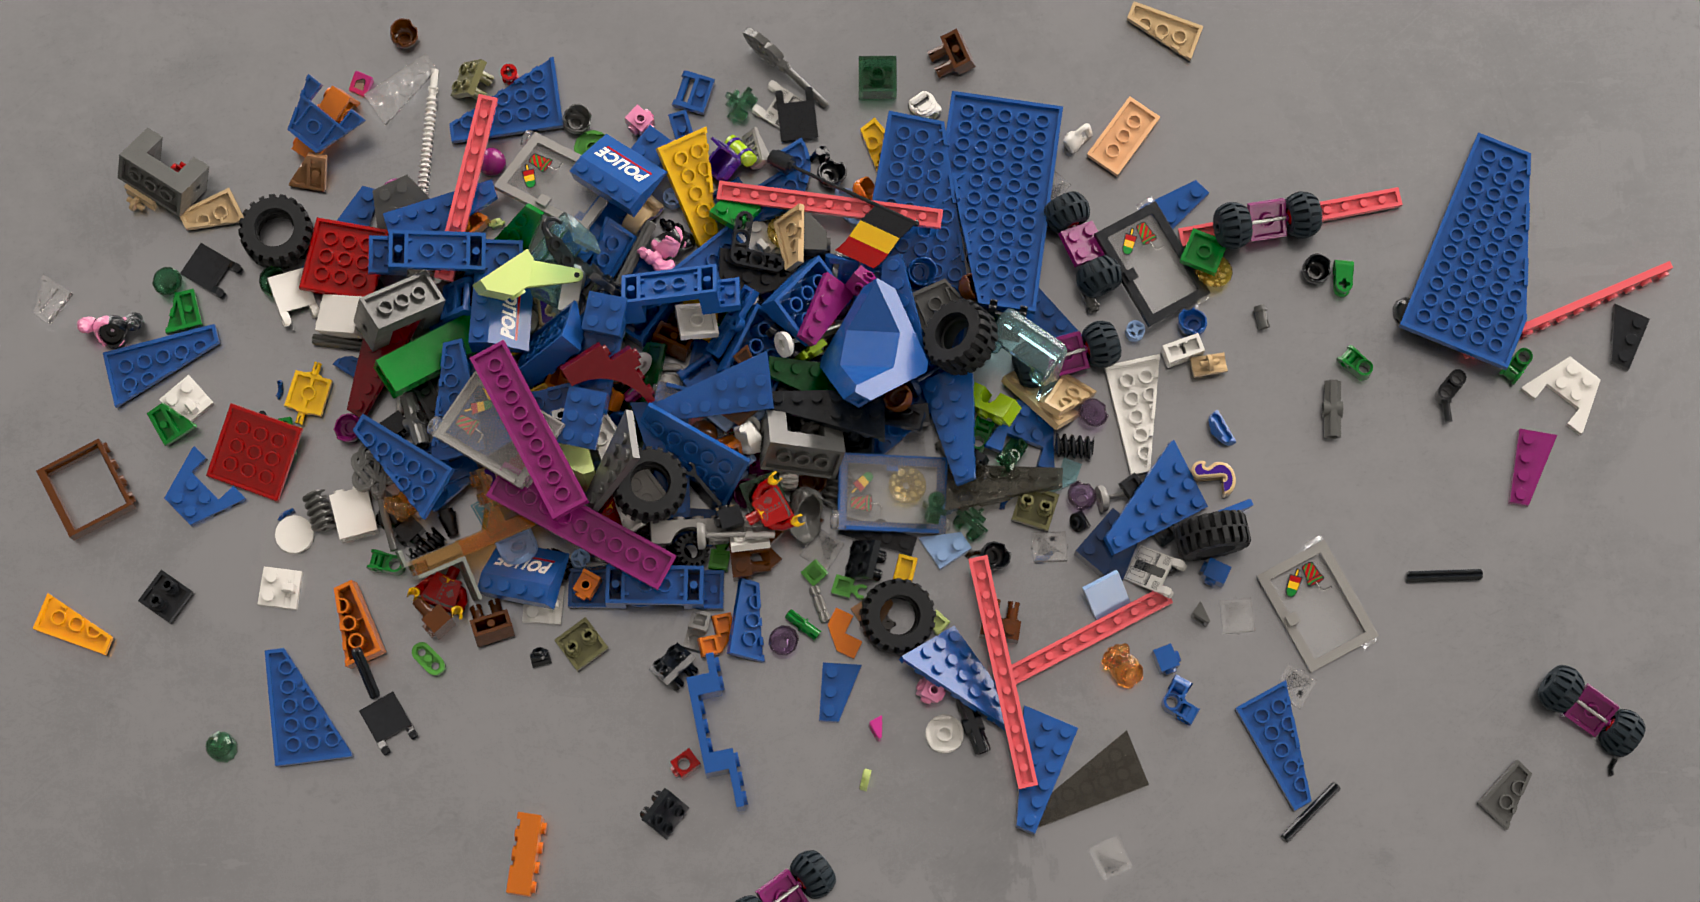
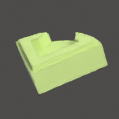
(940, 623)
(865, 779)

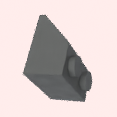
(815, 238)

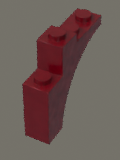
(596, 364)

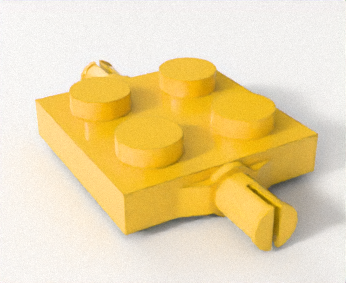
(308, 393)

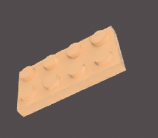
(1123, 136)

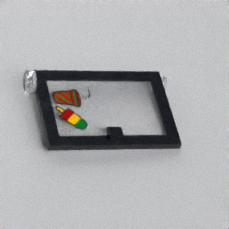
(1150, 263)

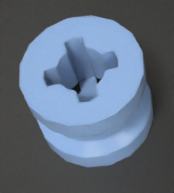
(668, 196)
(1135, 326)
(579, 555)

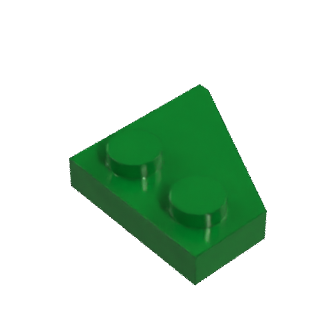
(169, 423)

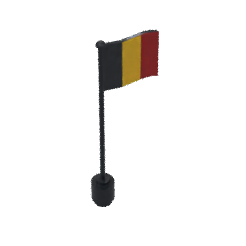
(876, 231)

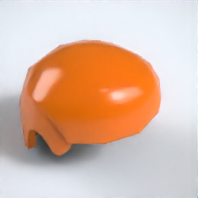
(864, 187)

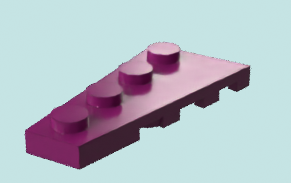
(824, 308)
(1529, 462)

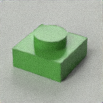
(814, 572)

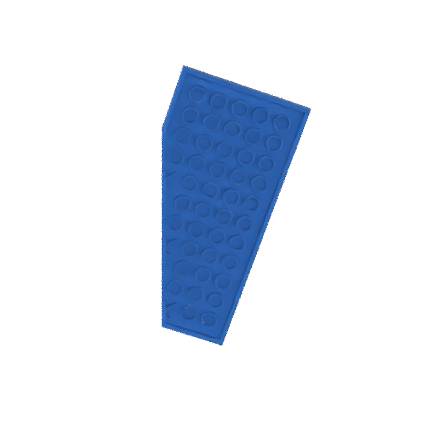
(918, 173)
(1002, 181)
(1479, 261)

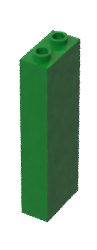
(421, 358)

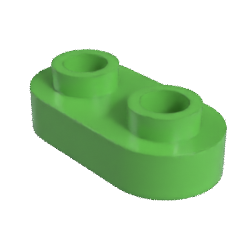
(428, 659)

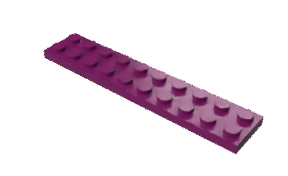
(529, 430)
(590, 533)

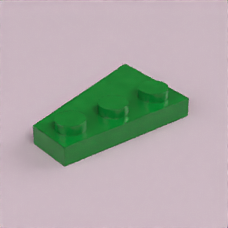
(523, 226)

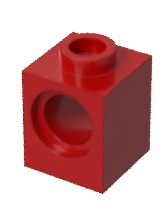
(691, 758)

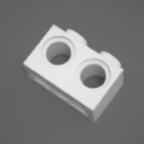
(1182, 350)

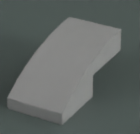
(697, 628)

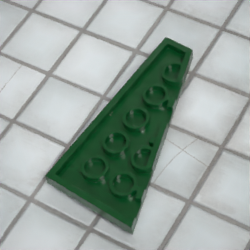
(799, 374)

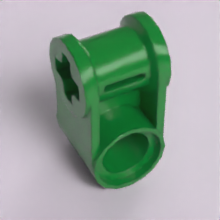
(1342, 274)
(1352, 360)
(1517, 367)
(982, 431)
(382, 563)

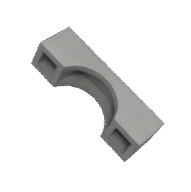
(665, 531)

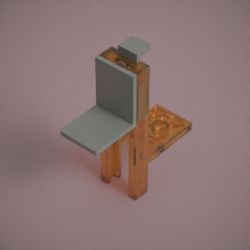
(493, 529)

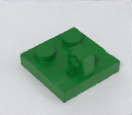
(1202, 252)

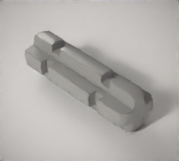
(819, 604)

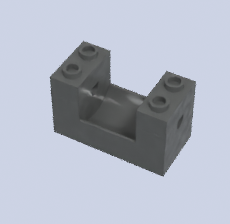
(143, 171)
(398, 306)
(799, 452)

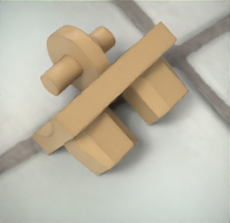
(138, 199)
(1208, 364)

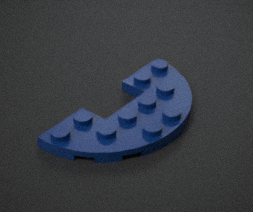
(792, 181)

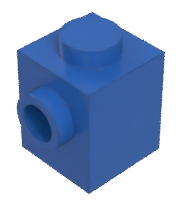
(1215, 572)
(1166, 659)

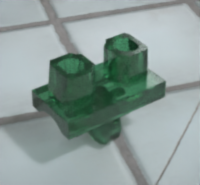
(736, 111)
(1012, 453)
(934, 508)
(965, 517)

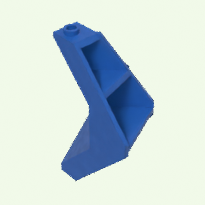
(873, 347)

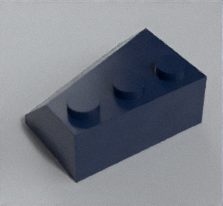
(1096, 555)

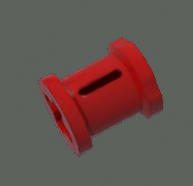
(504, 73)

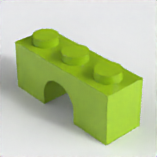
(1001, 410)

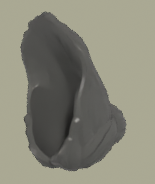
(810, 505)

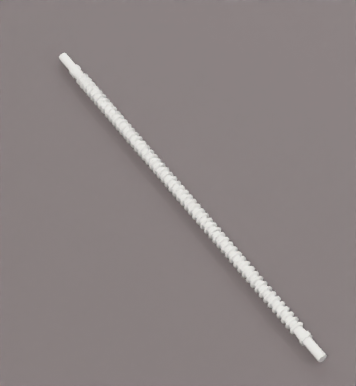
(433, 90)

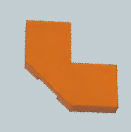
(716, 642)
(843, 642)

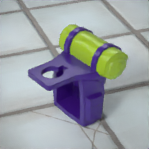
(729, 157)

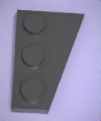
(1505, 794)

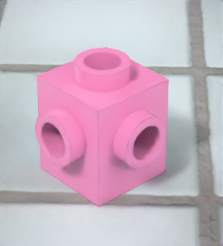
(639, 120)
(929, 692)

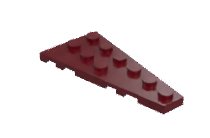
(366, 381)

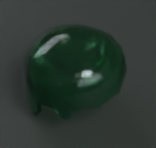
(266, 273)
(167, 281)
(221, 747)

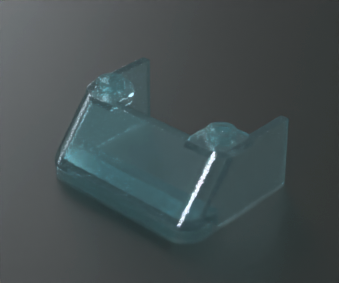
(576, 239)
(1033, 347)

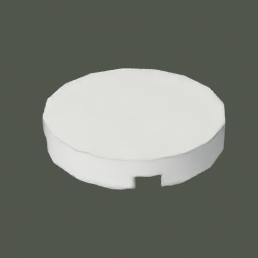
(294, 534)
(944, 734)

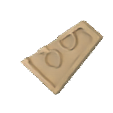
(212, 212)
(790, 237)
(1067, 395)

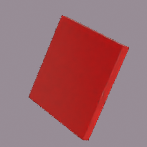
(340, 259)
(254, 452)

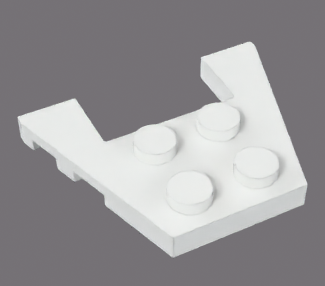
(1571, 383)

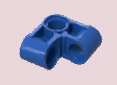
(1183, 710)

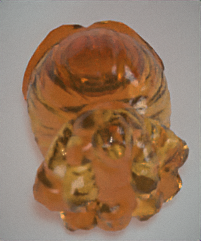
(399, 507)
(1123, 665)

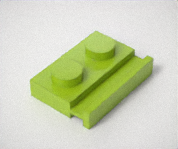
(811, 351)

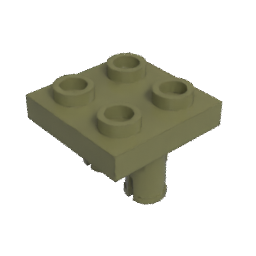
(469, 76)
(1036, 509)
(581, 644)

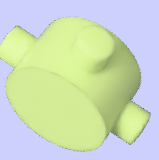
(496, 223)

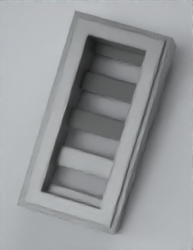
(762, 151)

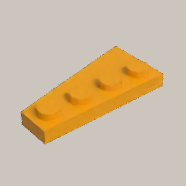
(66, 624)

